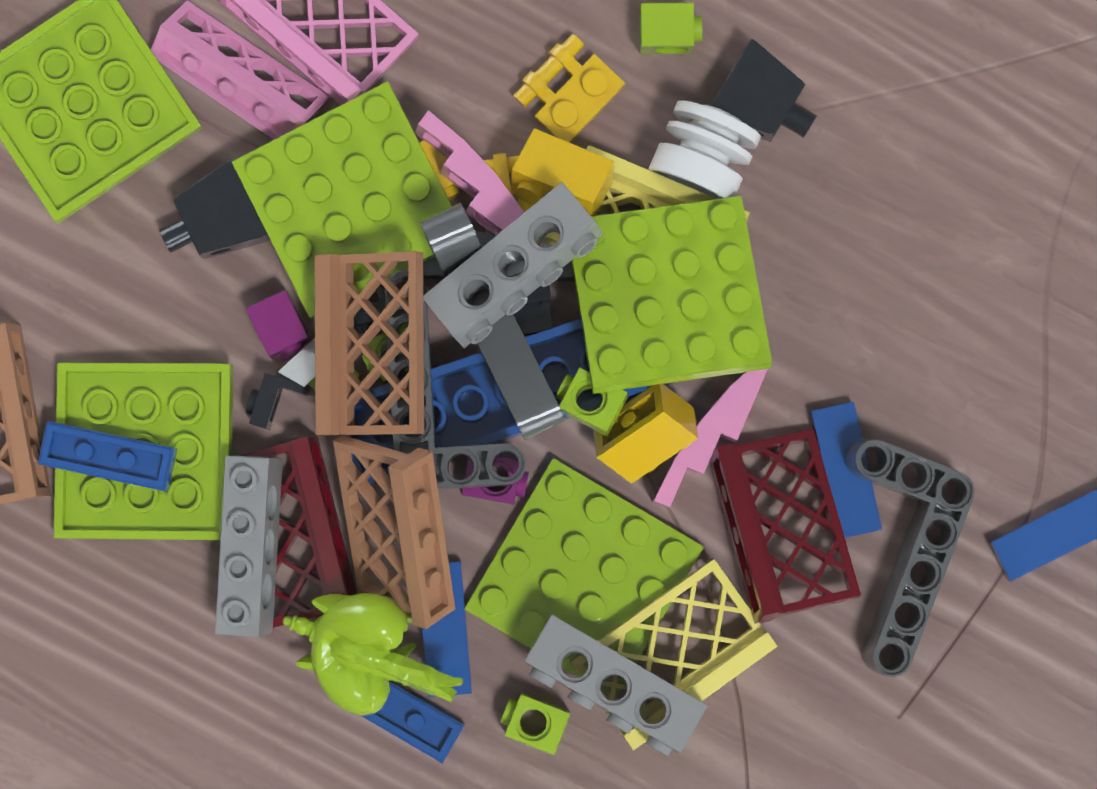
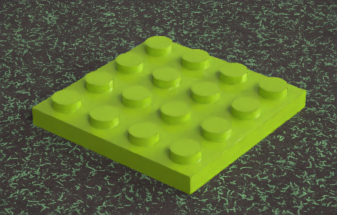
(86, 105)
(344, 189)
(671, 296)
(157, 404)
(583, 561)

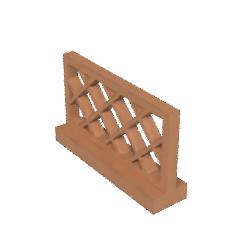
(336, 340)
(19, 420)
(416, 527)

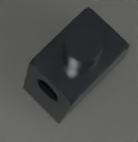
(764, 94)
(215, 216)

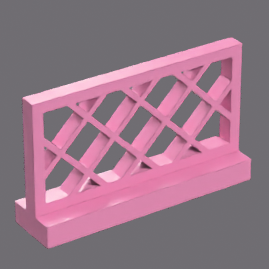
(309, 58)

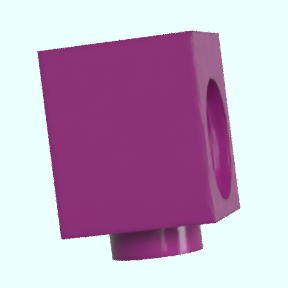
(279, 326)
(505, 496)

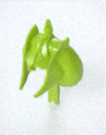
(355, 656)

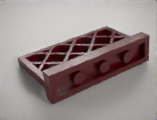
(321, 522)
(748, 536)

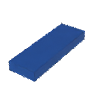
(107, 456)
(854, 497)
(1047, 537)
(447, 639)
(417, 723)

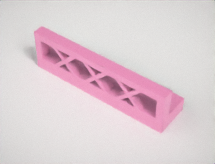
(232, 79)

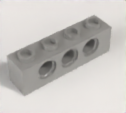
(518, 242)
(248, 546)
(562, 639)

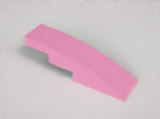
(492, 202)
(724, 420)

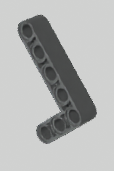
(505, 348)
(482, 455)
(914, 547)

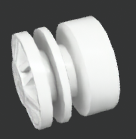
(707, 145)

